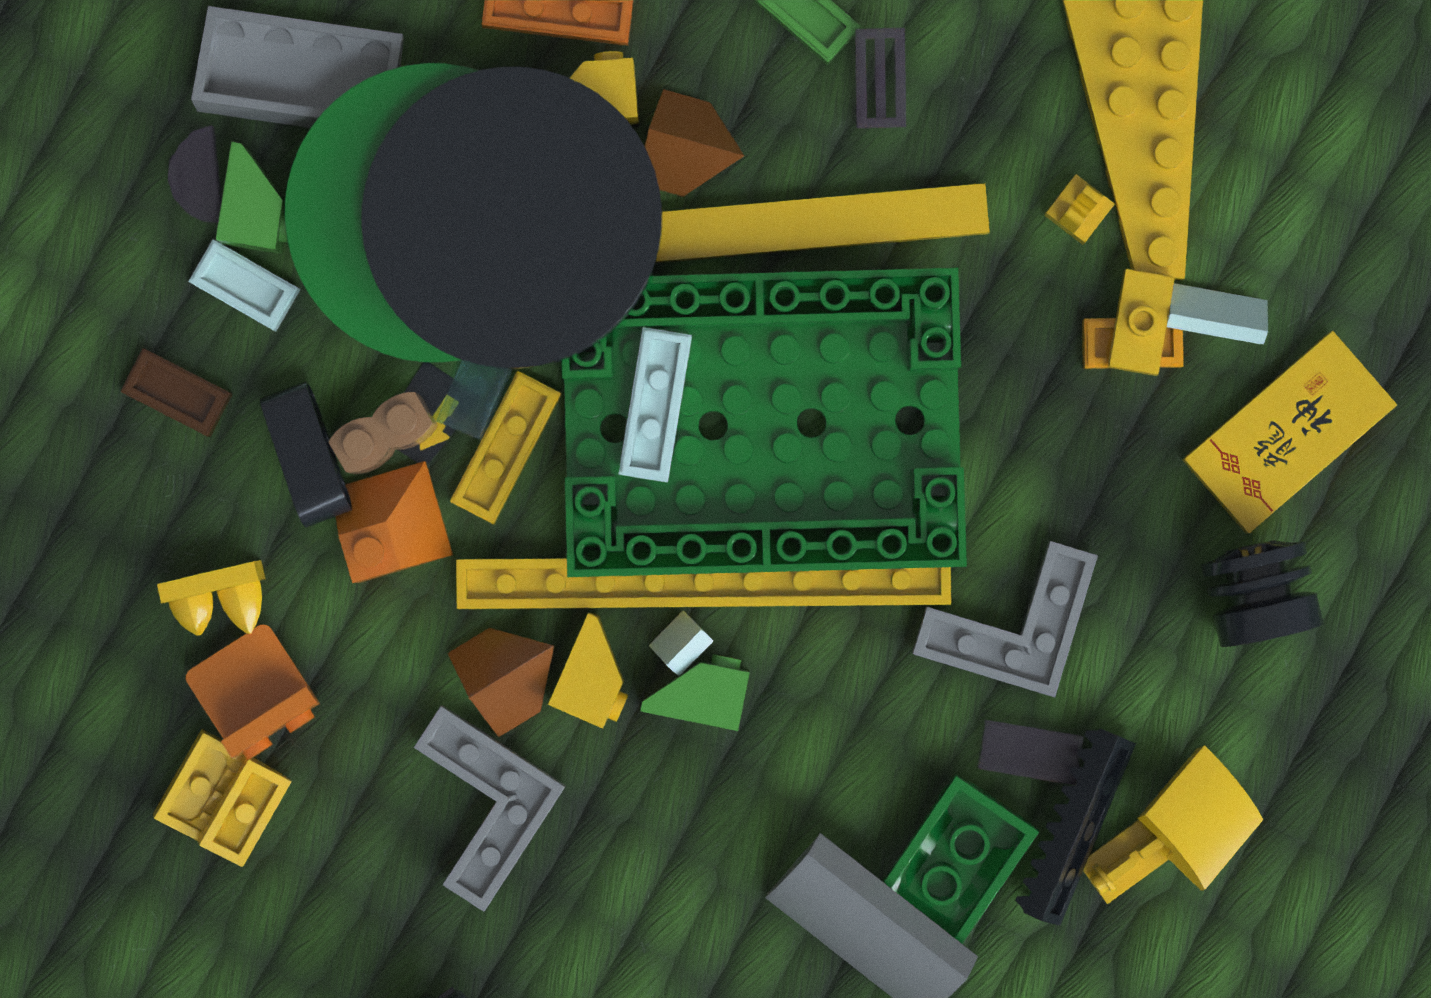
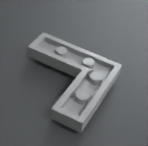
(1040, 651)
(521, 796)

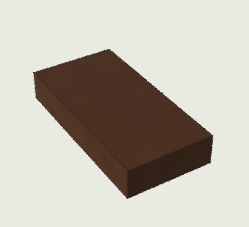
(176, 392)

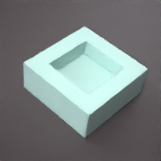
(680, 643)

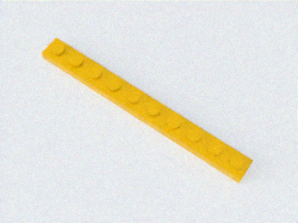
(546, 585)

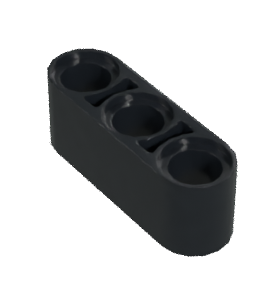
(306, 454)

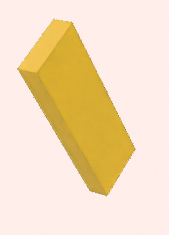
(505, 447)

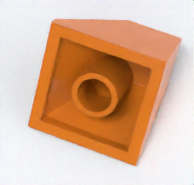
(392, 524)

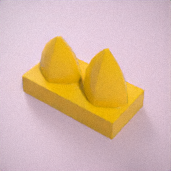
(236, 588)

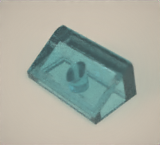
(473, 398)

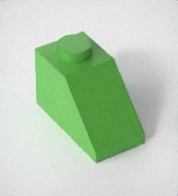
(251, 206)
(704, 694)

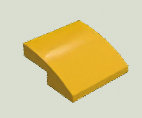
(221, 799)
(1202, 817)

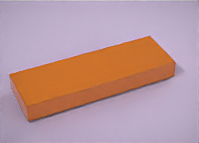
(572, 19)

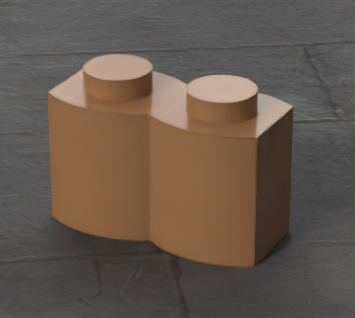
(371, 441)

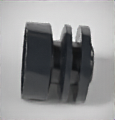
(1262, 593)

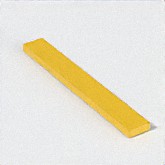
(824, 223)

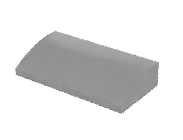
(284, 65)
(870, 925)

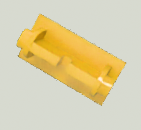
(1125, 860)

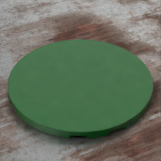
(327, 200)

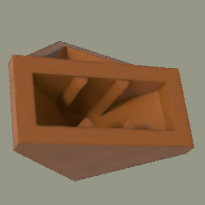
(688, 143)
(503, 676)

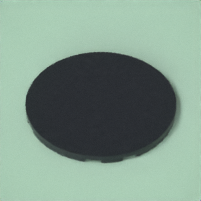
(512, 217)

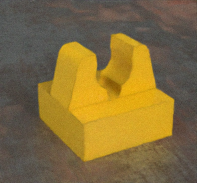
(1079, 209)

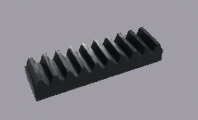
(1078, 827)

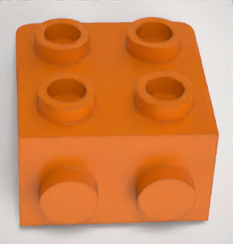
(252, 692)

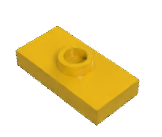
(1141, 322)

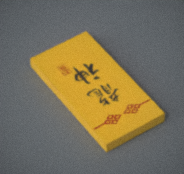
(1289, 432)

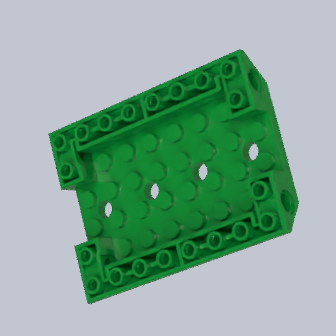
(764, 491)

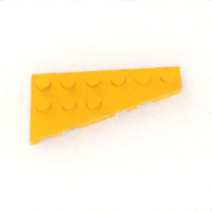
(1142, 97)

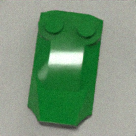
(960, 856)

